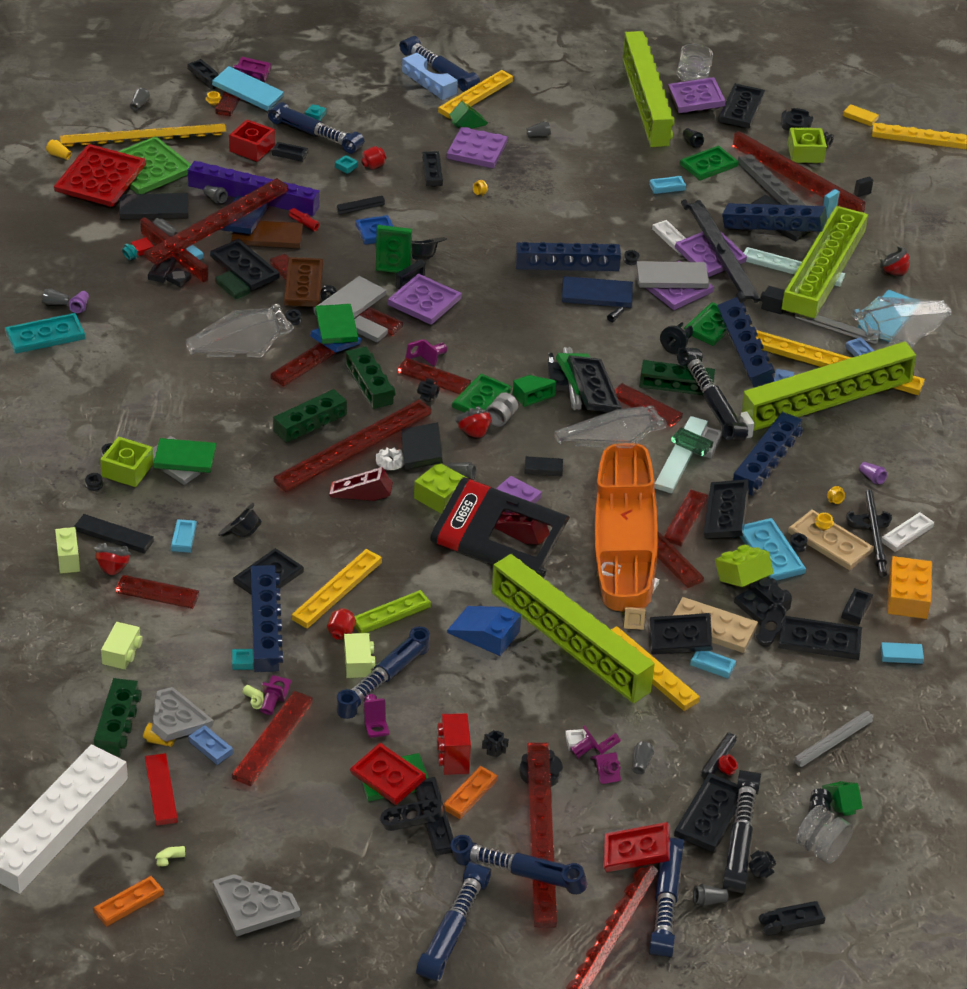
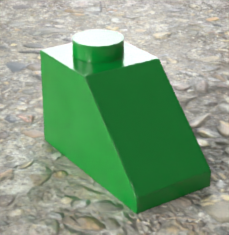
(466, 116)
(533, 389)
(845, 797)

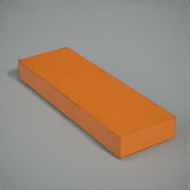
(470, 792)
(128, 901)

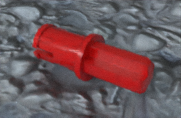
(304, 218)

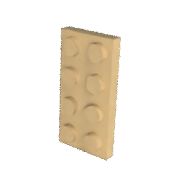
(727, 628)

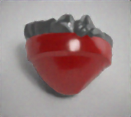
(896, 262)
(475, 422)
(112, 559)

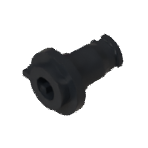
(676, 333)

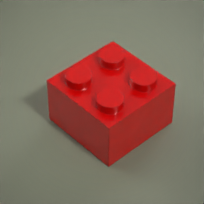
(252, 140)
(454, 744)

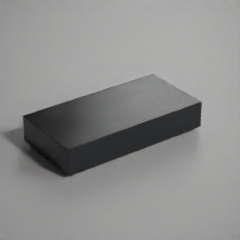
(290, 151)
(161, 270)
(409, 272)
(543, 466)
(857, 606)

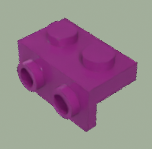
(254, 68)

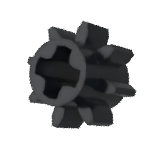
(428, 389)
(495, 743)
(762, 864)

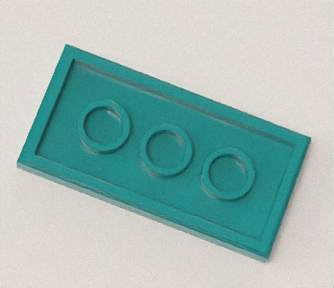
(45, 333)

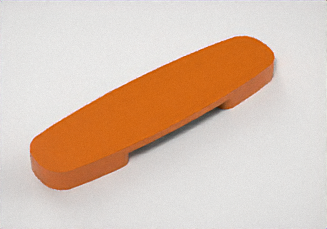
(626, 484)

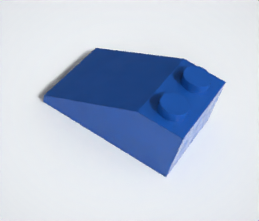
(487, 627)

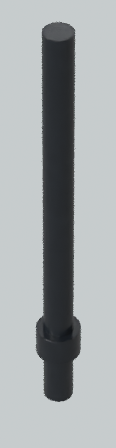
(880, 558)

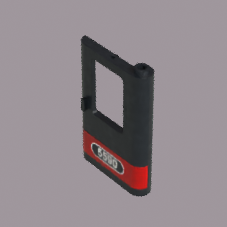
(473, 516)

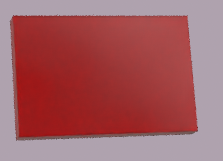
(388, 773)
(637, 847)

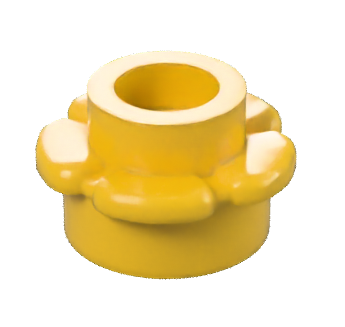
(213, 98)
(480, 187)
(836, 495)
(824, 521)

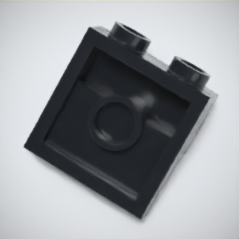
(761, 596)

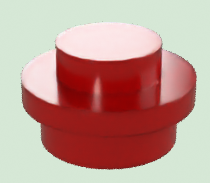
(727, 764)

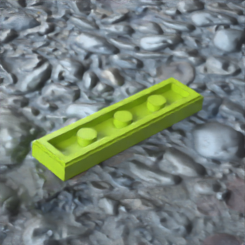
(391, 612)

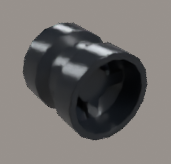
(820, 797)

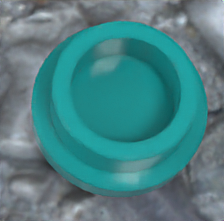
(129, 251)

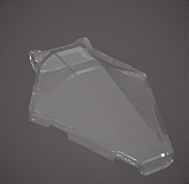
(901, 318)
(241, 332)
(620, 426)

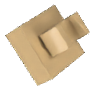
(634, 618)

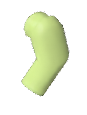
(256, 696)
(170, 852)

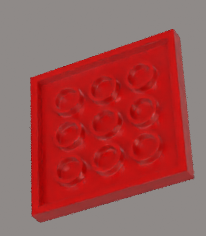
(100, 175)

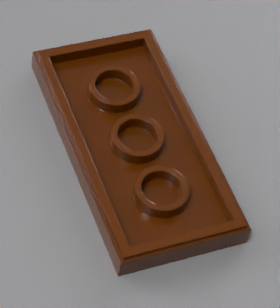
(273, 235)
(303, 281)

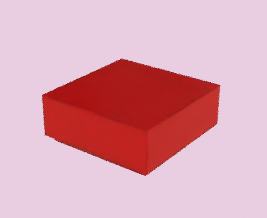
(142, 245)

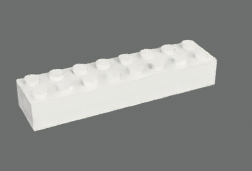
(58, 816)

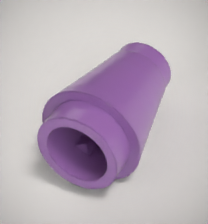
(78, 302)
(873, 472)

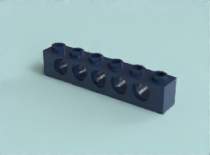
(774, 217)
(567, 256)
(746, 343)
(769, 451)
(264, 618)

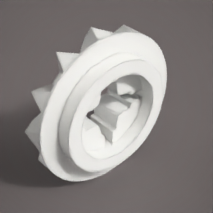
(383, 459)

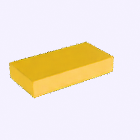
(860, 115)

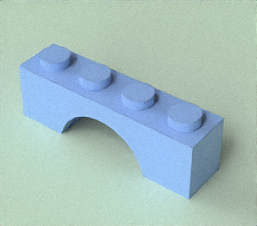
(439, 84)

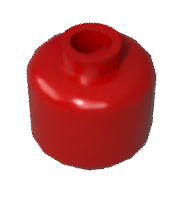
(373, 158)
(341, 623)

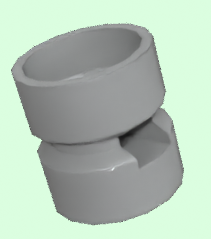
(502, 409)

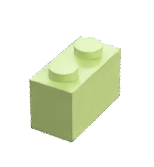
(67, 550)
(121, 645)
(358, 655)

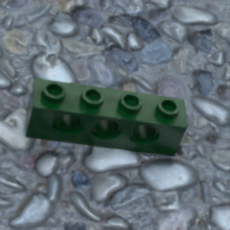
(370, 377)
(670, 377)
(309, 415)
(117, 716)

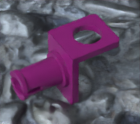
(426, 350)
(273, 693)
(375, 716)
(589, 743)
(608, 767)

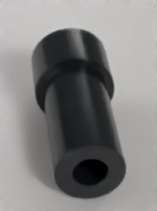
(614, 315)

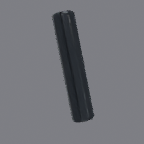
(360, 204)
(722, 749)

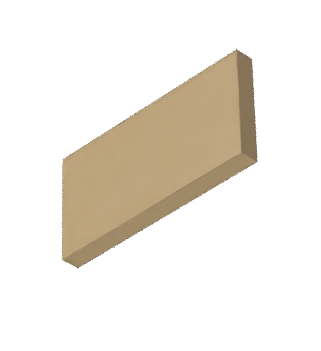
(834, 543)

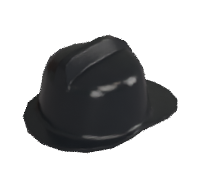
(426, 248)
(244, 524)

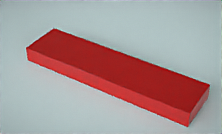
(161, 789)

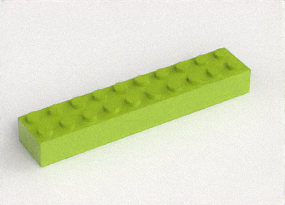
(647, 89)
(824, 262)
(830, 385)
(573, 628)

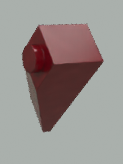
(363, 486)
(522, 528)

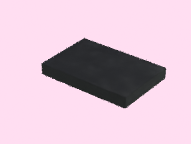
(284, 565)
(681, 633)

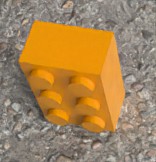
(909, 587)

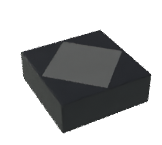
(178, 277)

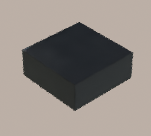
(863, 186)

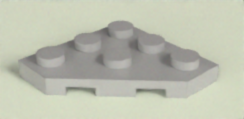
(176, 715)
(253, 904)

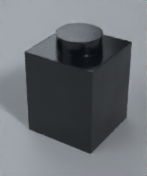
(772, 299)

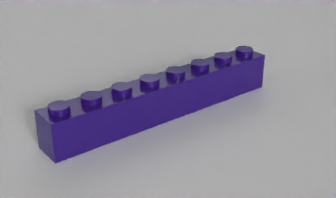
(240, 183)

